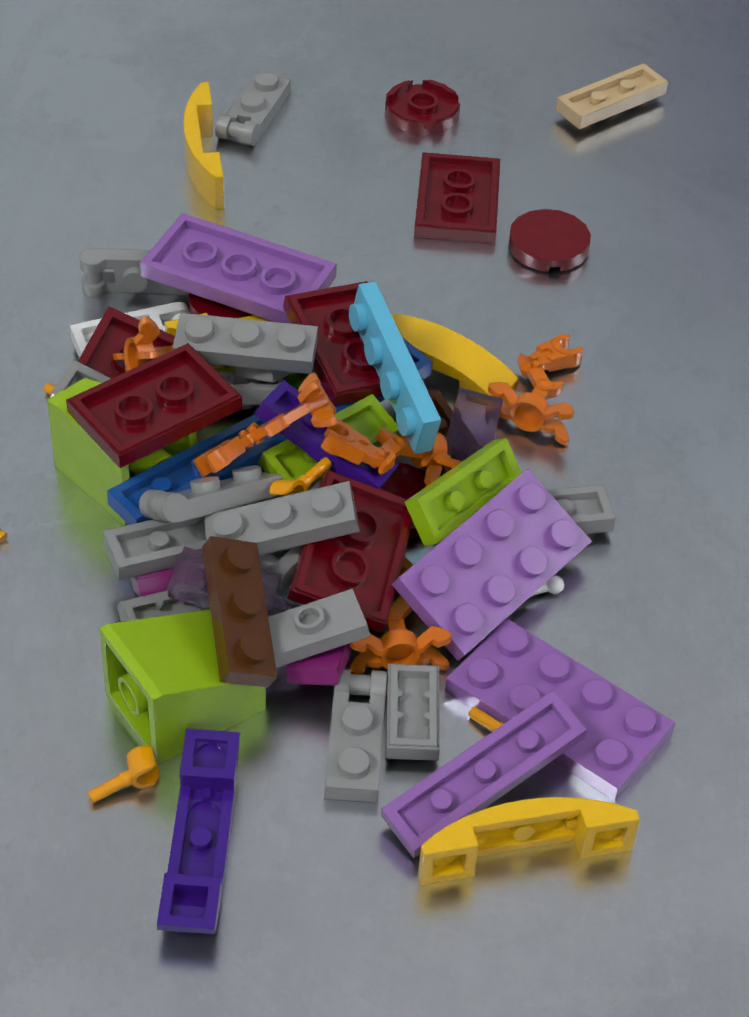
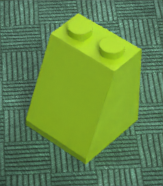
(85, 461)
(168, 680)

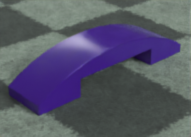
(201, 832)

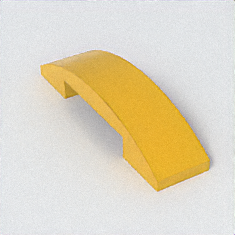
(203, 168)
(455, 354)
(592, 824)

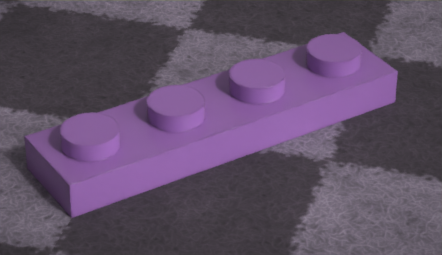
(484, 771)

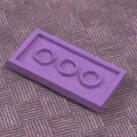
(234, 267)
(492, 563)
(518, 669)

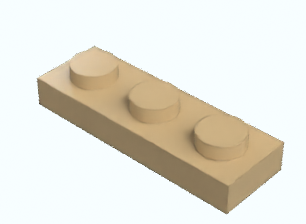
(611, 95)

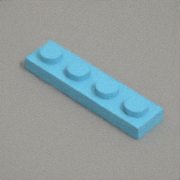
(395, 367)

